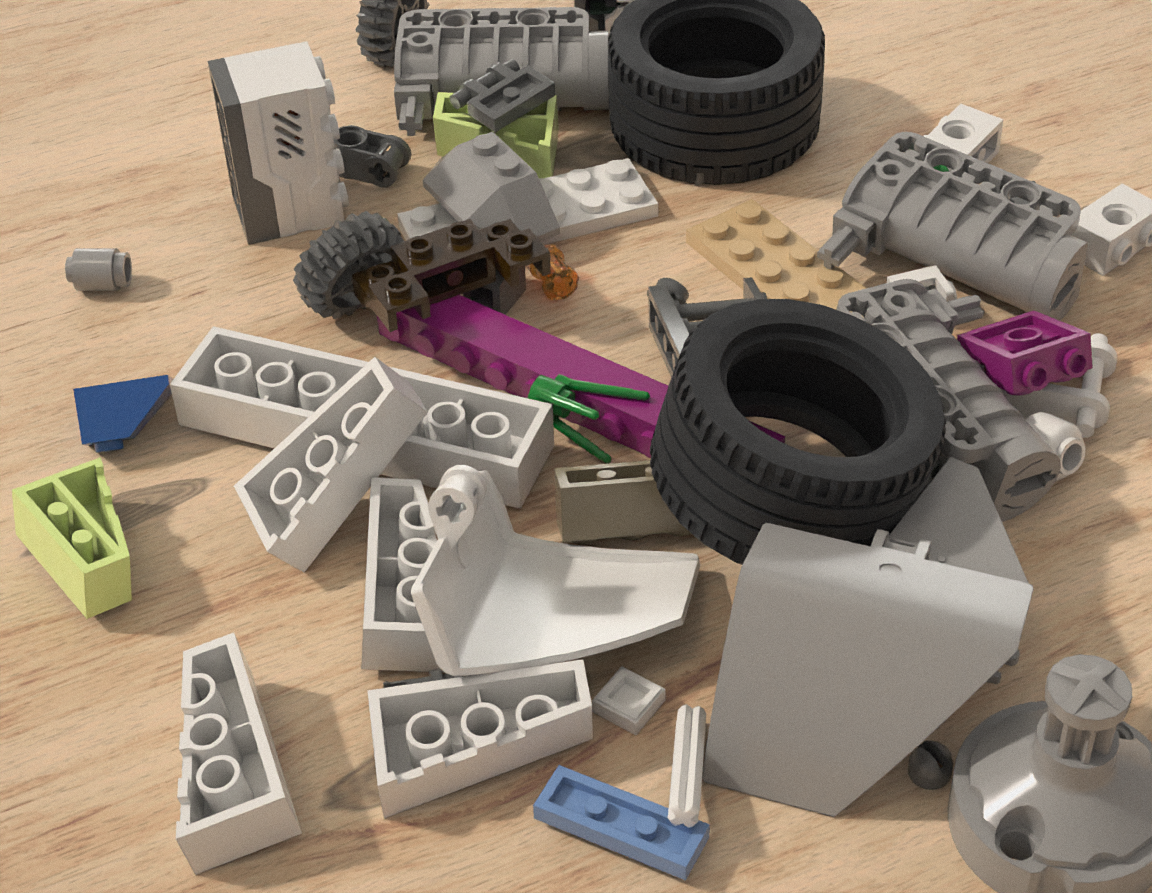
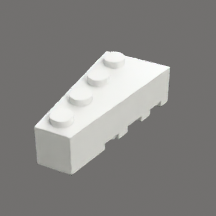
(327, 463)
(396, 552)
(473, 728)

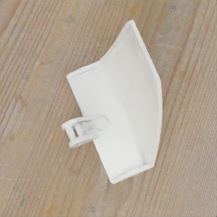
(527, 601)

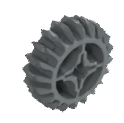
(379, 27)
(342, 250)

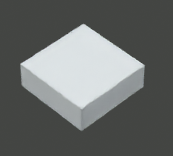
(628, 700)

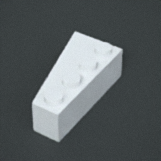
(231, 773)

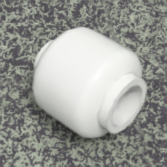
(1062, 438)

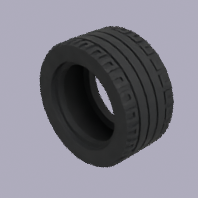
(715, 86)
(811, 371)

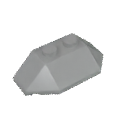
(490, 185)

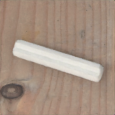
(687, 766)

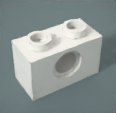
(970, 133)
(1115, 228)

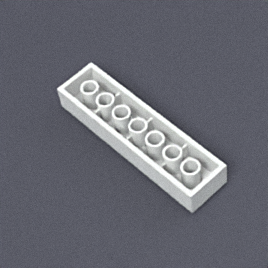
(268, 388)

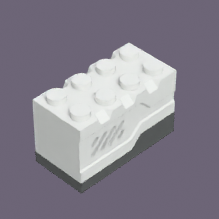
(279, 141)

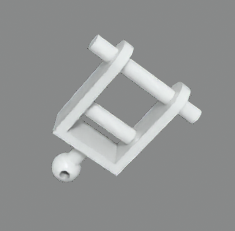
(1079, 406)

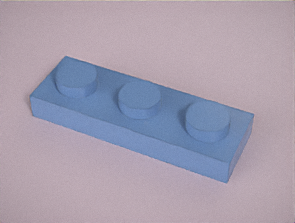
(620, 822)

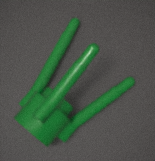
(563, 402)

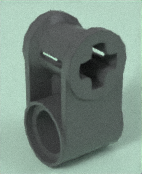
(367, 158)

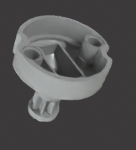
(1058, 789)

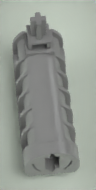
(449, 46)
(963, 226)
(979, 418)

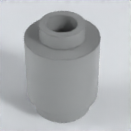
(99, 269)

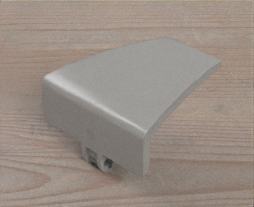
(848, 662)

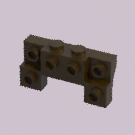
(447, 265)

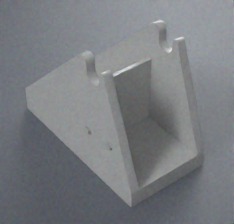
(963, 527)

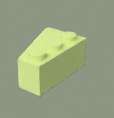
(530, 136)
(76, 536)

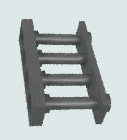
(670, 319)

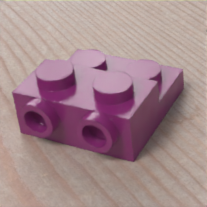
(1029, 352)

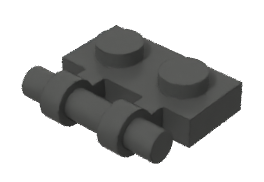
(503, 94)

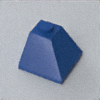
(118, 410)

